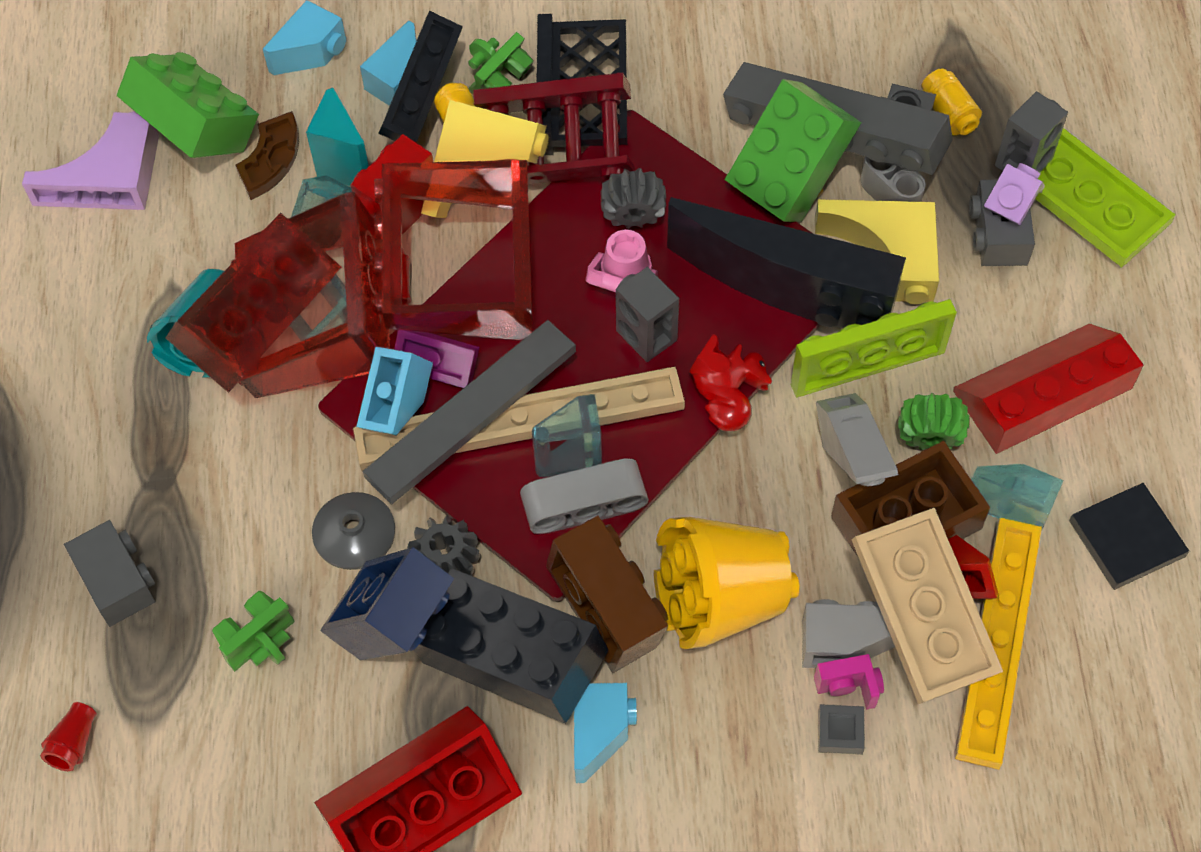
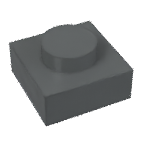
(841, 729)

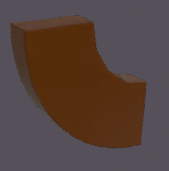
(271, 157)

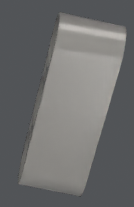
(583, 494)

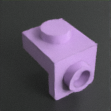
(1015, 192)

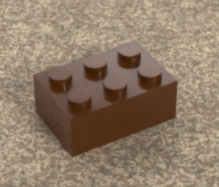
(922, 483)
(607, 591)

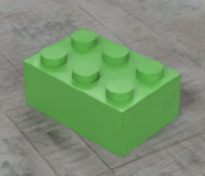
(187, 104)
(792, 151)

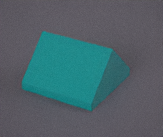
(335, 141)

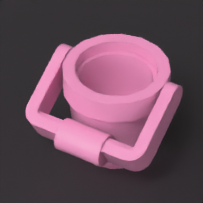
(623, 256)

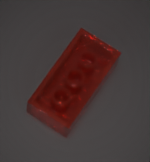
(253, 302)

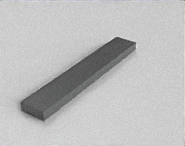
(469, 412)

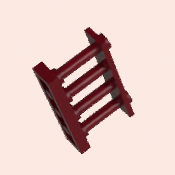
(569, 96)

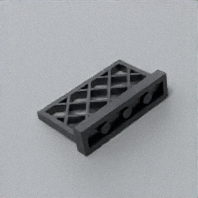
(550, 64)

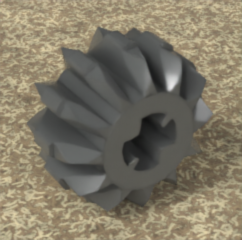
(633, 198)
(454, 539)

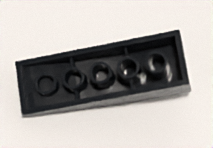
(787, 266)

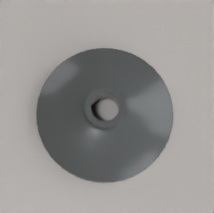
(354, 546)

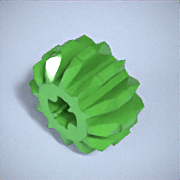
(932, 420)

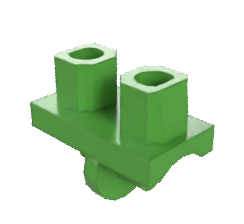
(508, 56)
(259, 637)

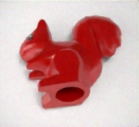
(719, 381)

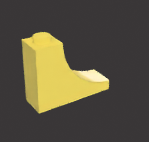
(484, 136)
(890, 227)

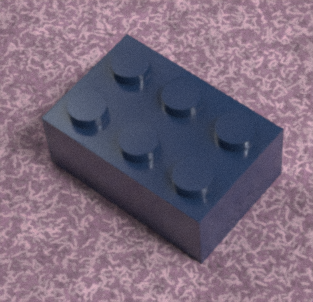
(388, 605)

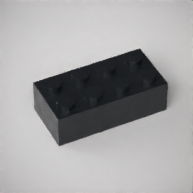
(513, 646)

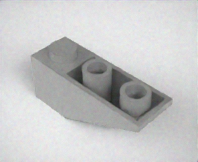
(854, 439)
(842, 631)

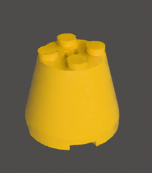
(721, 578)

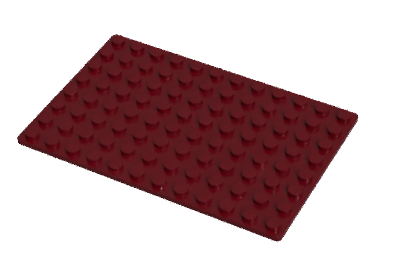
(564, 239)

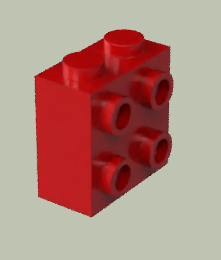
(401, 151)

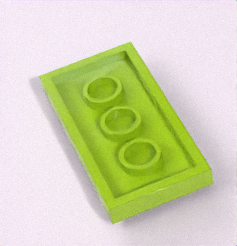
(1100, 201)
(872, 347)

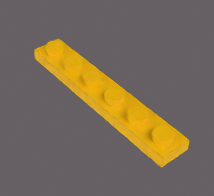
(991, 699)

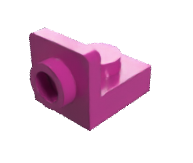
(844, 675)

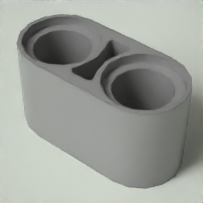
(891, 182)

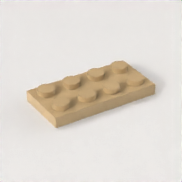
(926, 605)

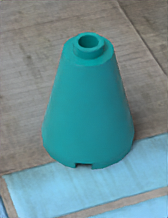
(164, 350)

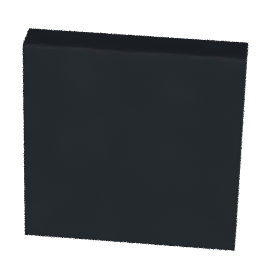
(1128, 536)

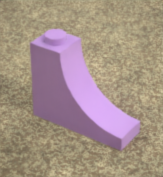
(107, 176)

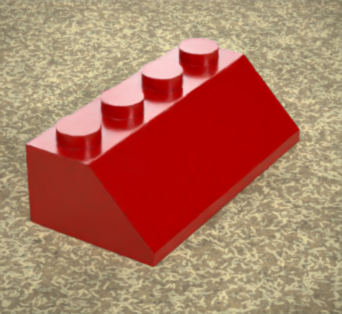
(1049, 385)
(422, 791)

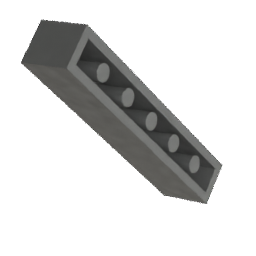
(888, 129)

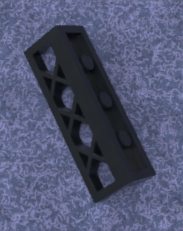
(421, 78)

